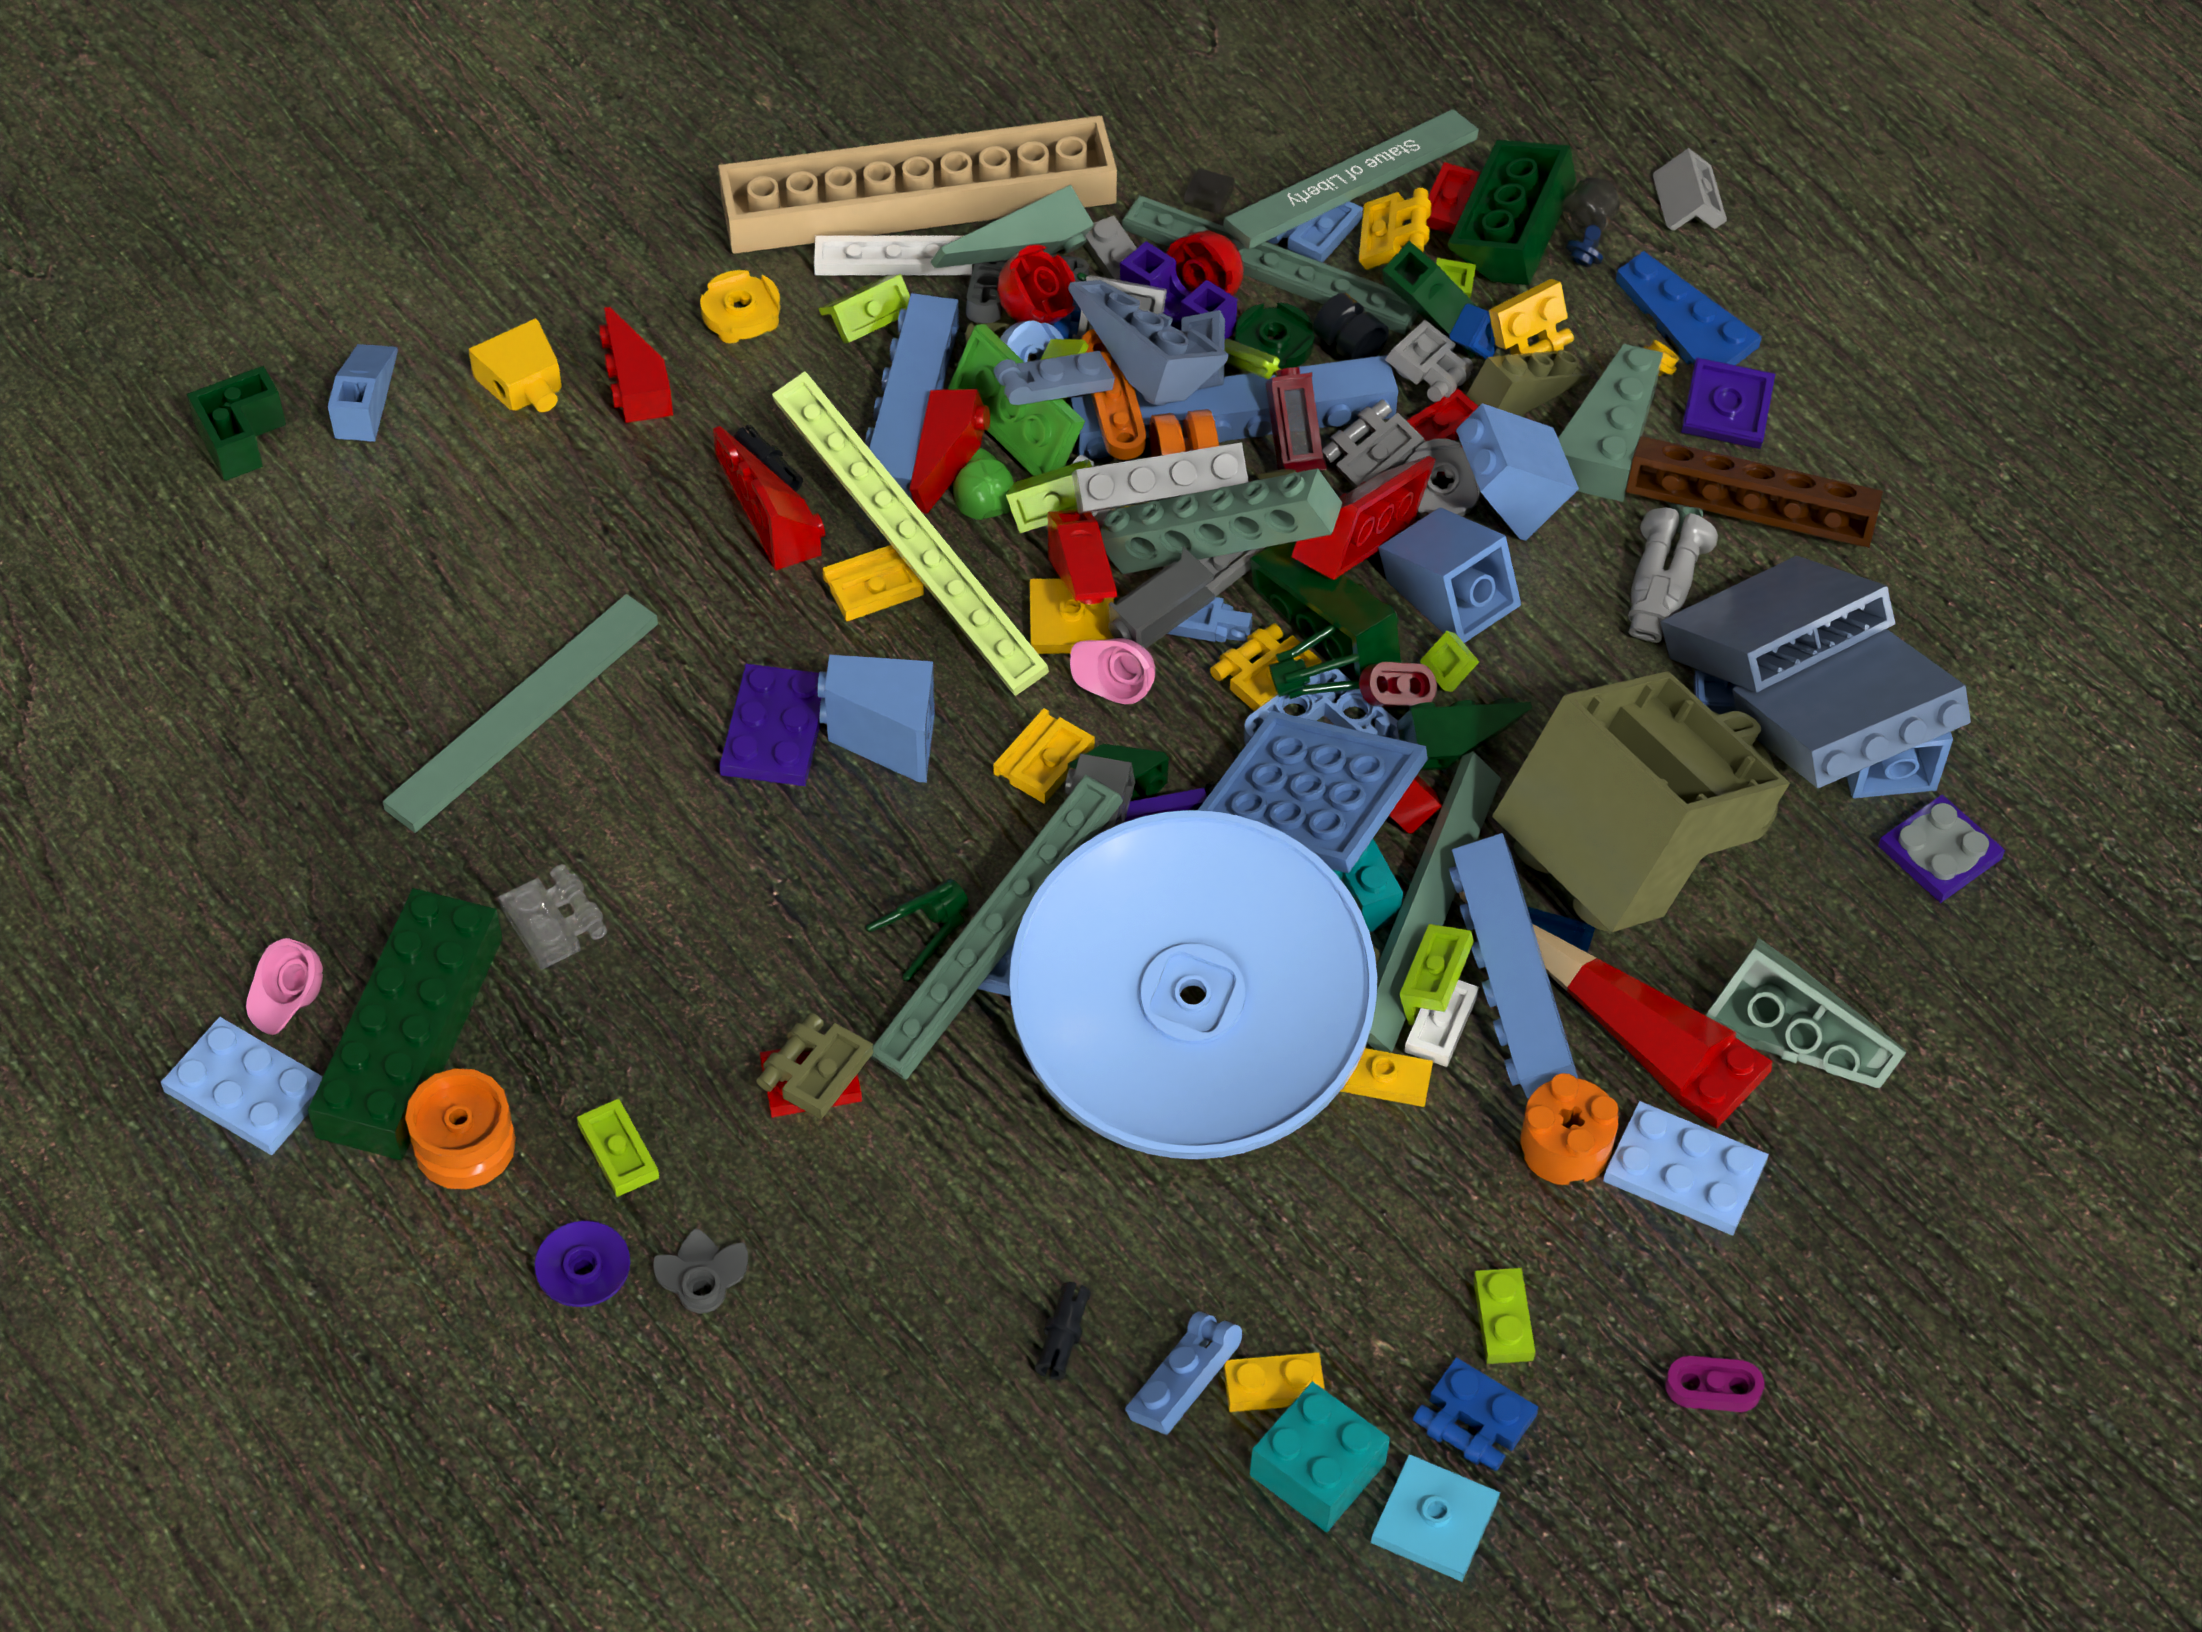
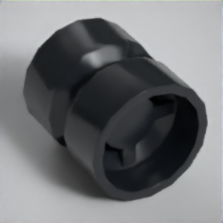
(1350, 328)

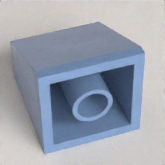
(1517, 467)
(1452, 572)
(880, 710)
(1904, 773)

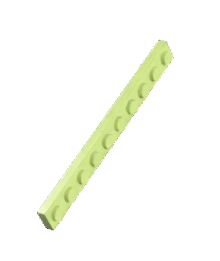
(911, 534)

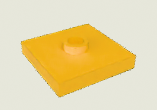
(1061, 621)

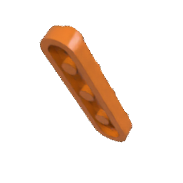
(1117, 409)

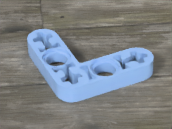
(1324, 705)

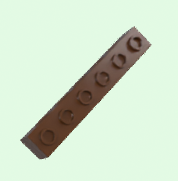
(1754, 491)

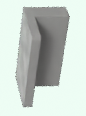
(1688, 189)

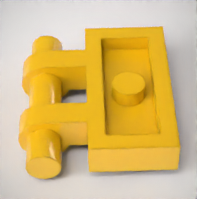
(1384, 230)
(1530, 314)
(1253, 680)

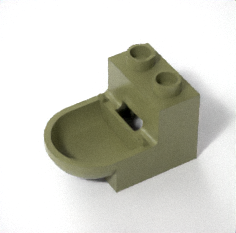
(1635, 793)

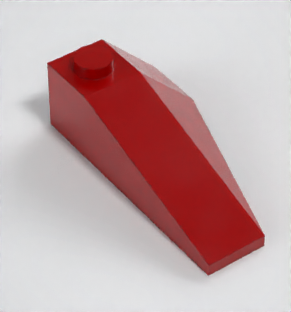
(773, 508)

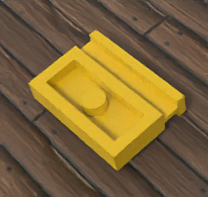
(871, 582)
(1041, 755)

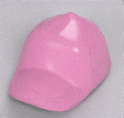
(1113, 669)
(284, 981)

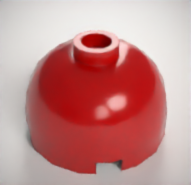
(1207, 257)
(1036, 286)

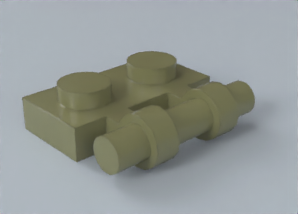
(824, 1073)

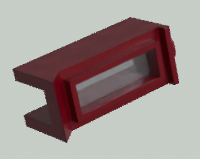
(1294, 421)

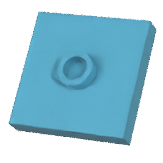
(1435, 1517)

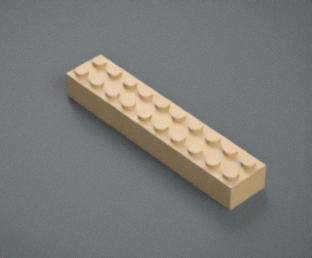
(914, 183)

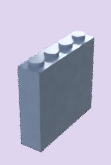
(1777, 623)
(1856, 708)

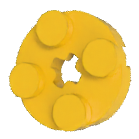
(745, 322)

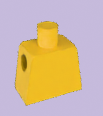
(518, 367)

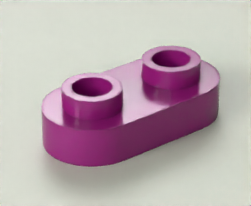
(1713, 1383)

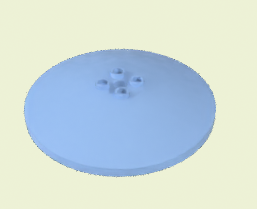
(1208, 908)

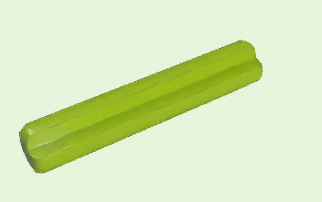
(1251, 359)

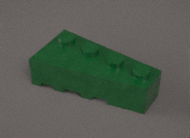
(1316, 601)

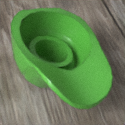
(982, 487)

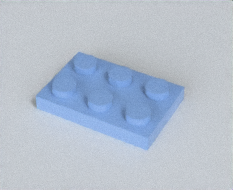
(243, 1085)
(1685, 1168)

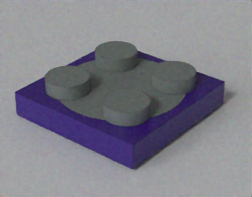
(1941, 848)

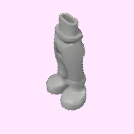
(1660, 592)

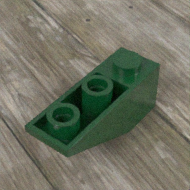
(1426, 289)
(1457, 728)

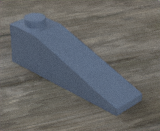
(1147, 349)

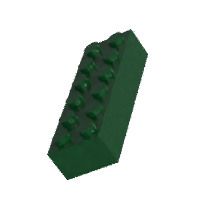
(405, 1021)

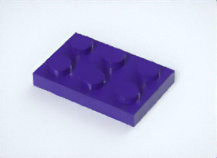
(773, 726)

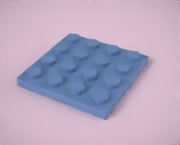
(1318, 784)

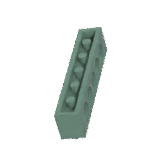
(1221, 521)

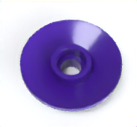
(578, 1247)

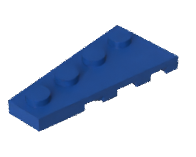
(1686, 314)

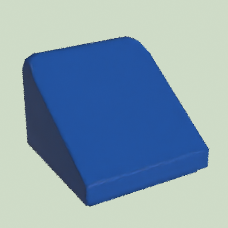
(1474, 331)

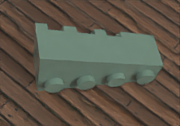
(1610, 422)

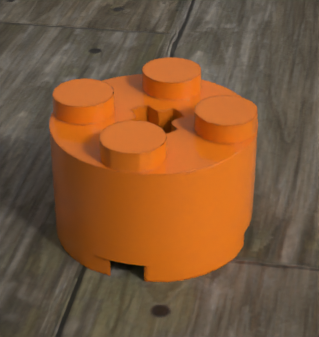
(1569, 1130)

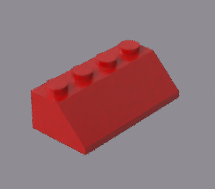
(1368, 519)

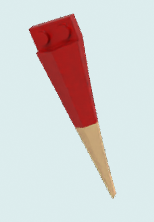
(1680, 1047)

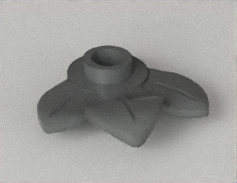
(701, 1267)

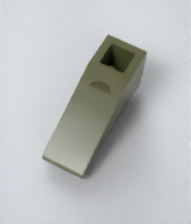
(1525, 380)

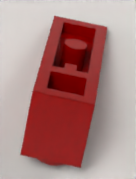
(947, 442)

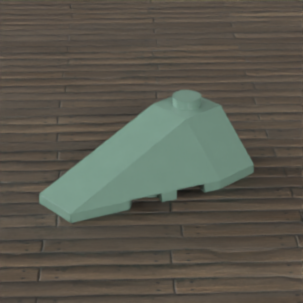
(1053, 222)
(1794, 1016)

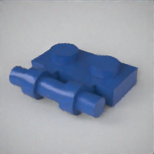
(1483, 1405)

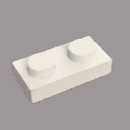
(1438, 1032)

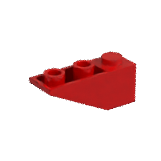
(639, 370)
(1080, 556)

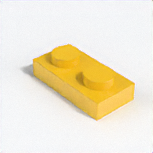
(1270, 1380)

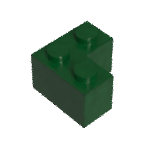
(233, 415)

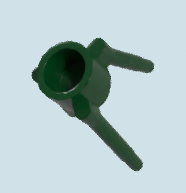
(1292, 675)
(939, 904)

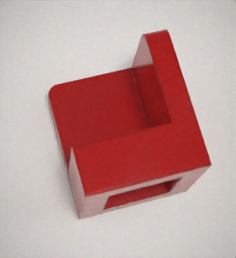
(1415, 805)

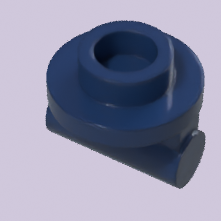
(1585, 252)

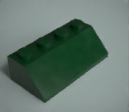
(1514, 209)

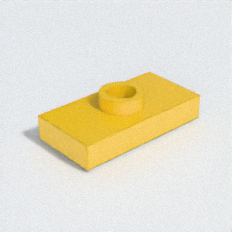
(1391, 1077)

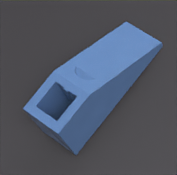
(361, 392)

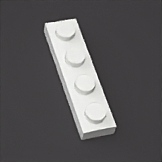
(882, 255)

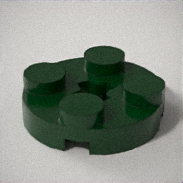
(1284, 320)

